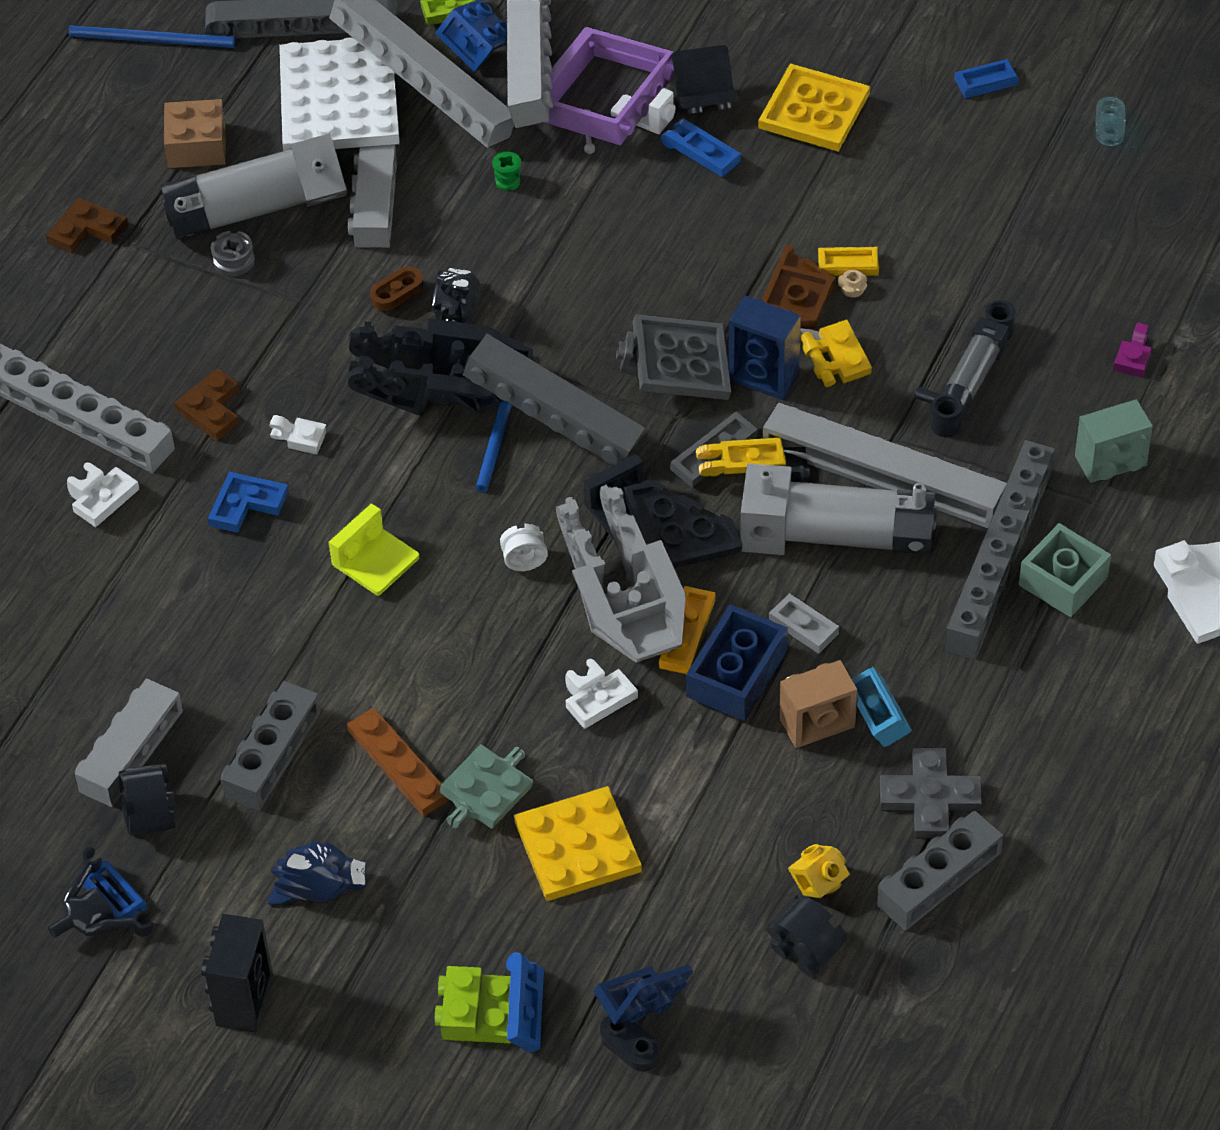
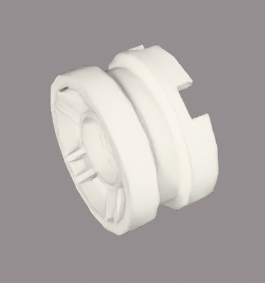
(523, 547)

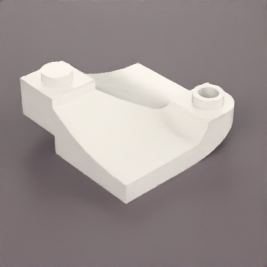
(1193, 585)

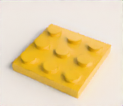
(814, 107)
(577, 843)

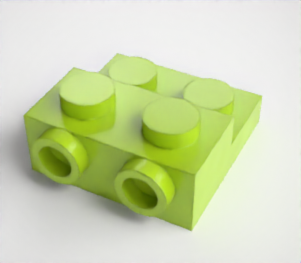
(473, 1005)

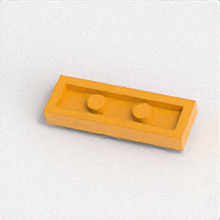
(696, 617)

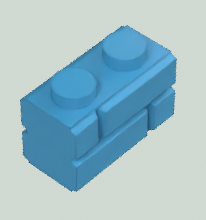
(880, 708)

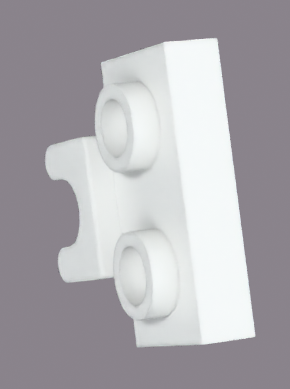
(100, 494)
(597, 695)

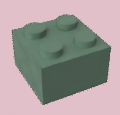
(1113, 441)
(1064, 570)

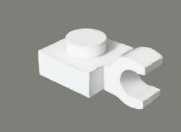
(300, 436)

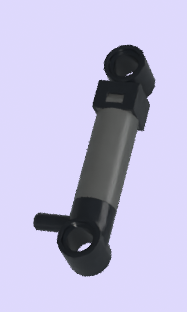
(986, 346)

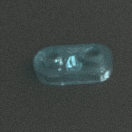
(1110, 121)

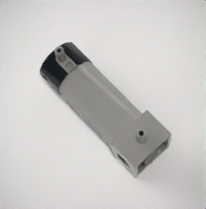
(254, 188)
(785, 511)

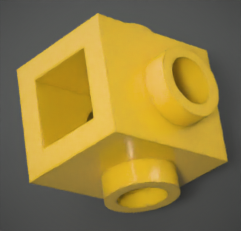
(819, 870)

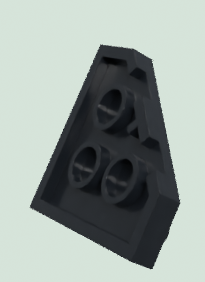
(681, 524)

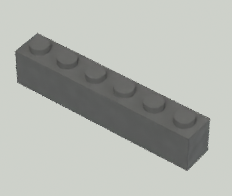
(553, 400)

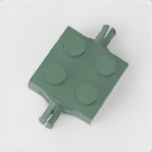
(486, 786)

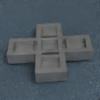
(930, 792)

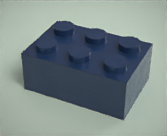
(764, 347)
(737, 662)

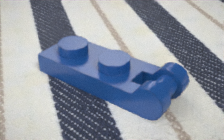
(701, 147)
(525, 1002)

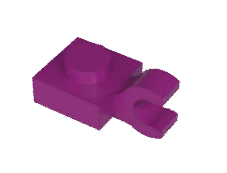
(1134, 355)

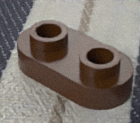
(394, 290)

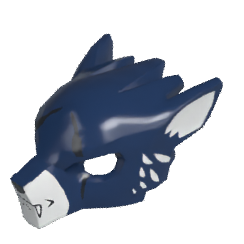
(308, 875)

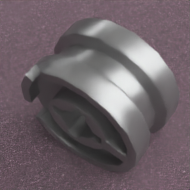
(232, 253)

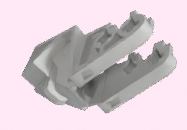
(649, 613)

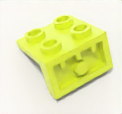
(370, 552)

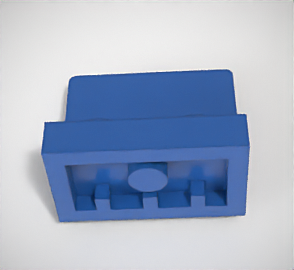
(473, 33)

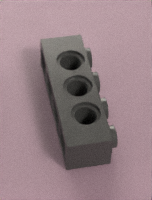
(254, 787)
(910, 905)

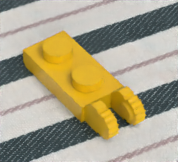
(738, 453)

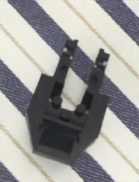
(425, 365)

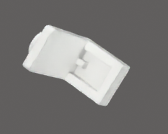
(659, 114)

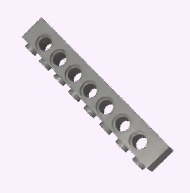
(83, 411)

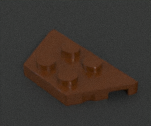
(799, 287)

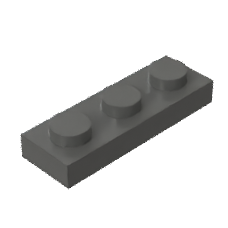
(733, 428)

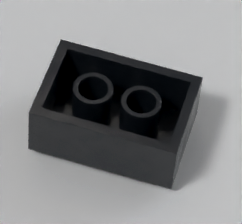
(238, 972)

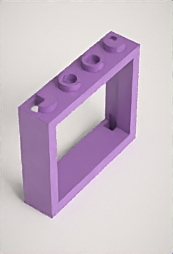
(620, 50)

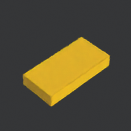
(842, 259)

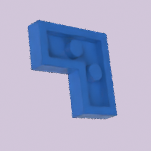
(245, 493)

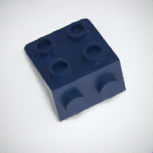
(641, 993)

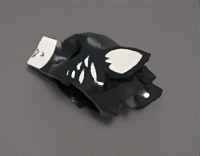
(456, 295)

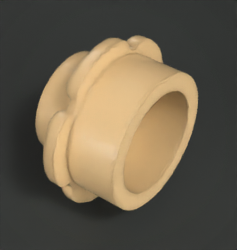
(852, 283)

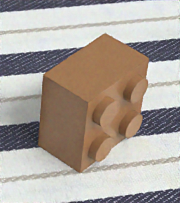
(194, 133)
(817, 703)

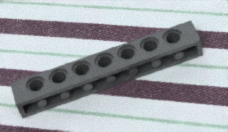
(999, 550)

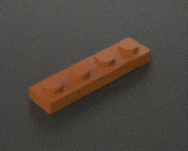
(397, 761)

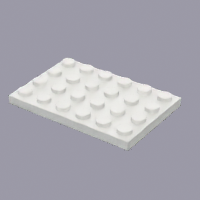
(339, 92)

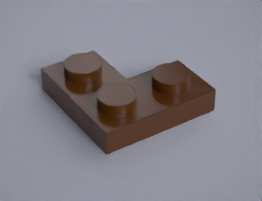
(85, 219)
(205, 403)

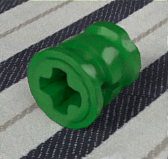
(507, 170)

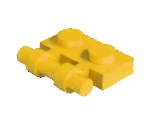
(844, 350)

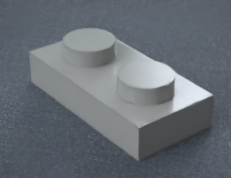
(804, 623)

